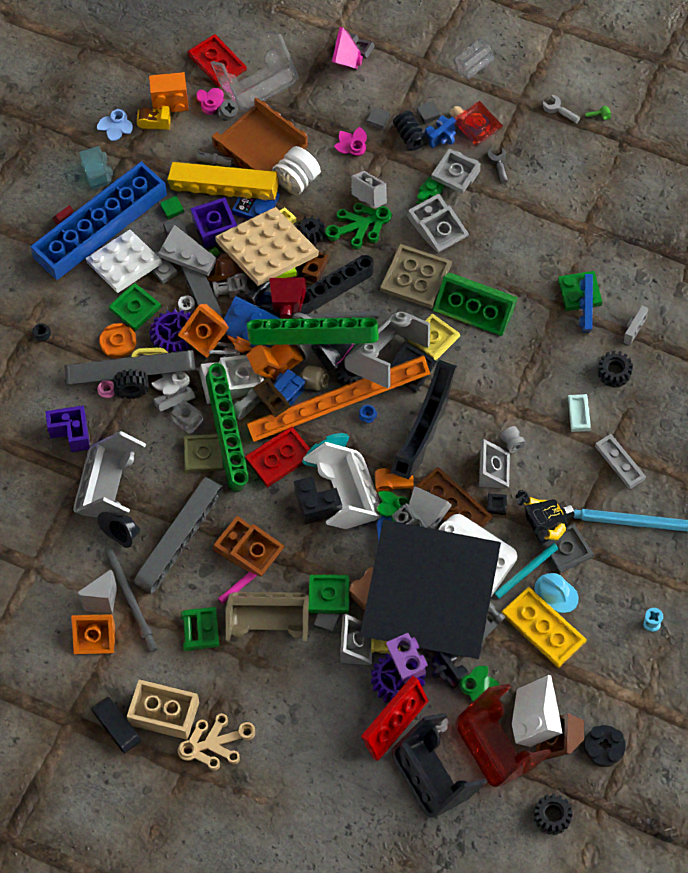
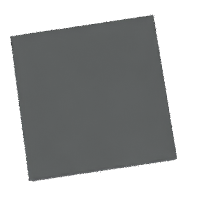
(571, 550)

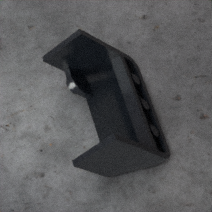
(426, 773)

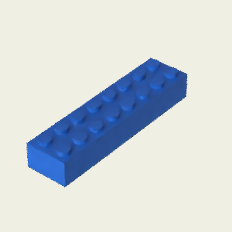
(98, 220)

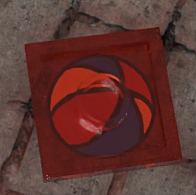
(478, 123)

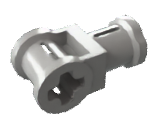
(232, 286)

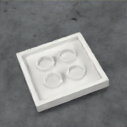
(123, 261)

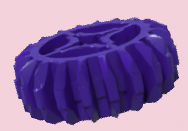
(166, 325)
(389, 676)

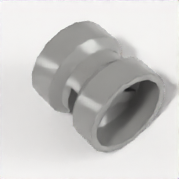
(512, 439)

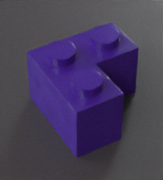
(69, 423)

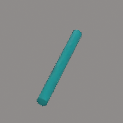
(526, 570)

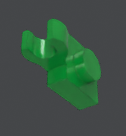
(429, 189)

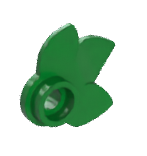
(390, 503)
(480, 681)

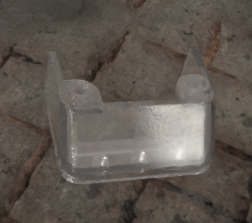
(265, 83)

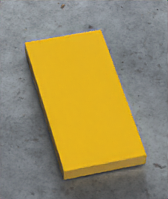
(543, 627)

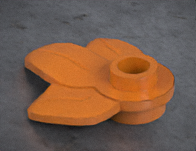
(240, 344)

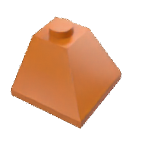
(204, 329)

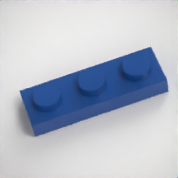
(586, 303)

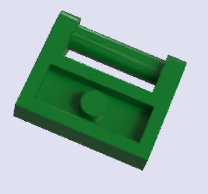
(206, 625)

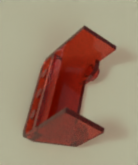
(489, 743)

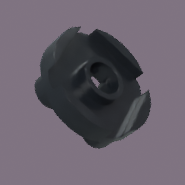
(605, 734)

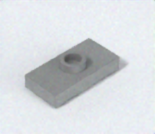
(635, 324)
(167, 401)

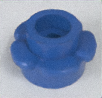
(367, 409)

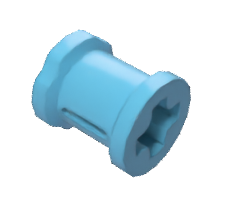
(652, 625)

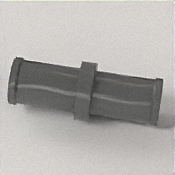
(214, 159)

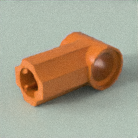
(388, 481)

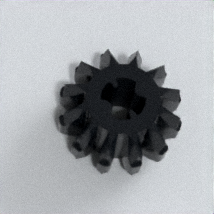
(312, 229)

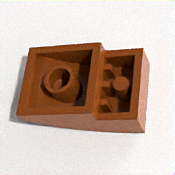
(248, 547)

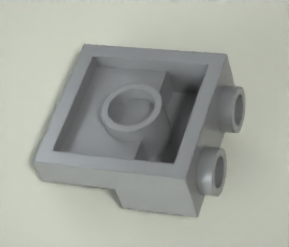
(456, 171)

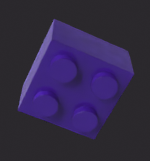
(211, 220)

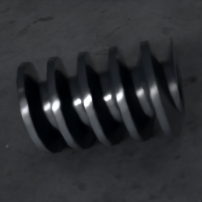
(409, 130)

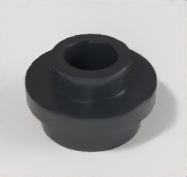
(41, 328)

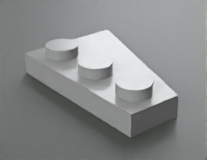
(186, 252)

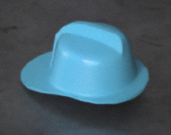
(557, 592)

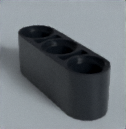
(116, 724)

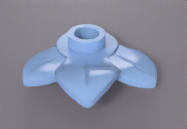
(114, 126)

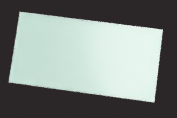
(579, 413)

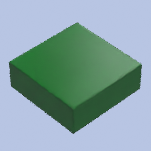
(172, 207)

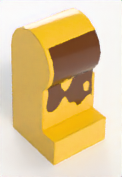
(154, 118)

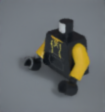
(545, 516)

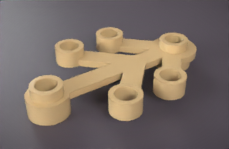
(213, 742)

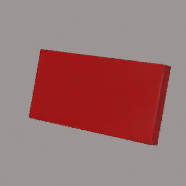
(395, 718)

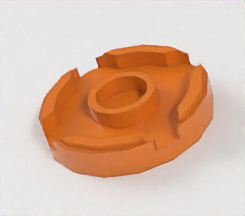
(117, 340)

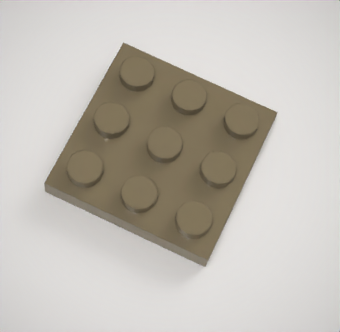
(415, 276)

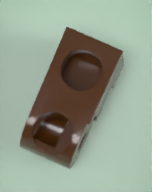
(314, 268)

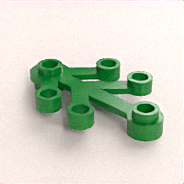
(360, 223)

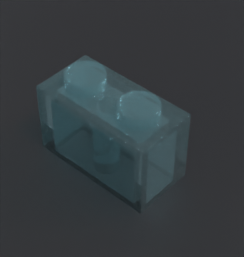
(95, 167)

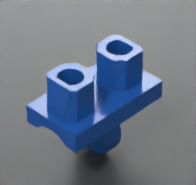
(443, 134)

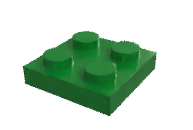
(571, 292)
(135, 307)
(329, 594)

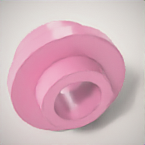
(106, 384)

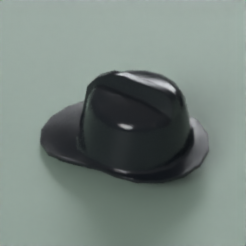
(119, 528)

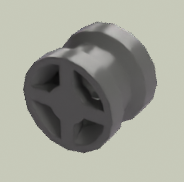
(226, 114)

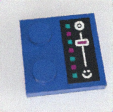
(253, 207)

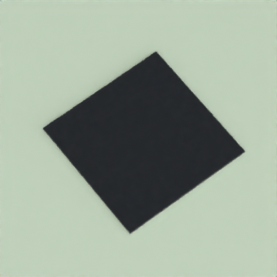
(431, 587)

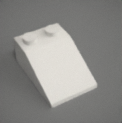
(536, 713)

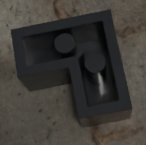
(316, 505)

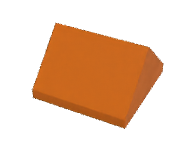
(93, 634)

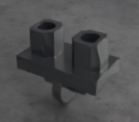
(446, 669)

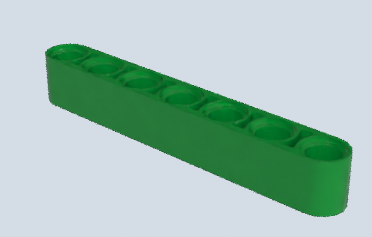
(312, 331)
(226, 435)

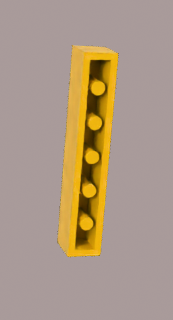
(223, 181)

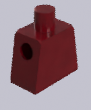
(287, 295)

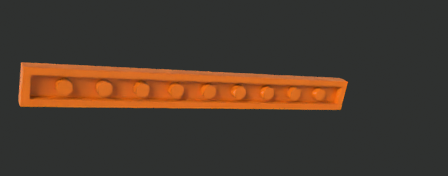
(336, 399)

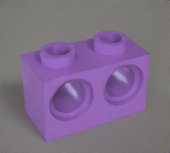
(402, 659)

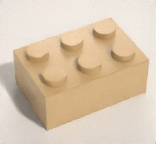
(163, 709)

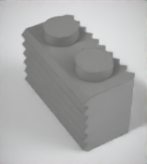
(369, 189)

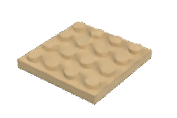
(266, 246)

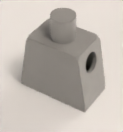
(428, 507)

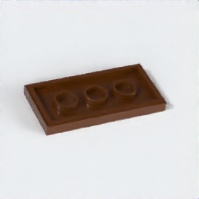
(461, 502)

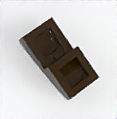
(271, 397)

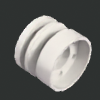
(296, 170)

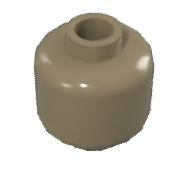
(314, 377)

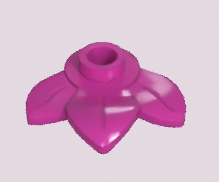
(210, 100)
(349, 142)

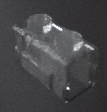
(473, 59)

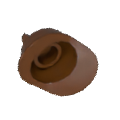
(224, 268)

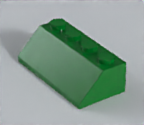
(475, 303)

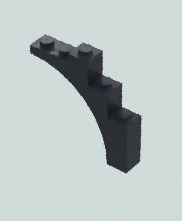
(423, 430)

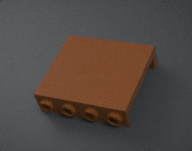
(259, 138)

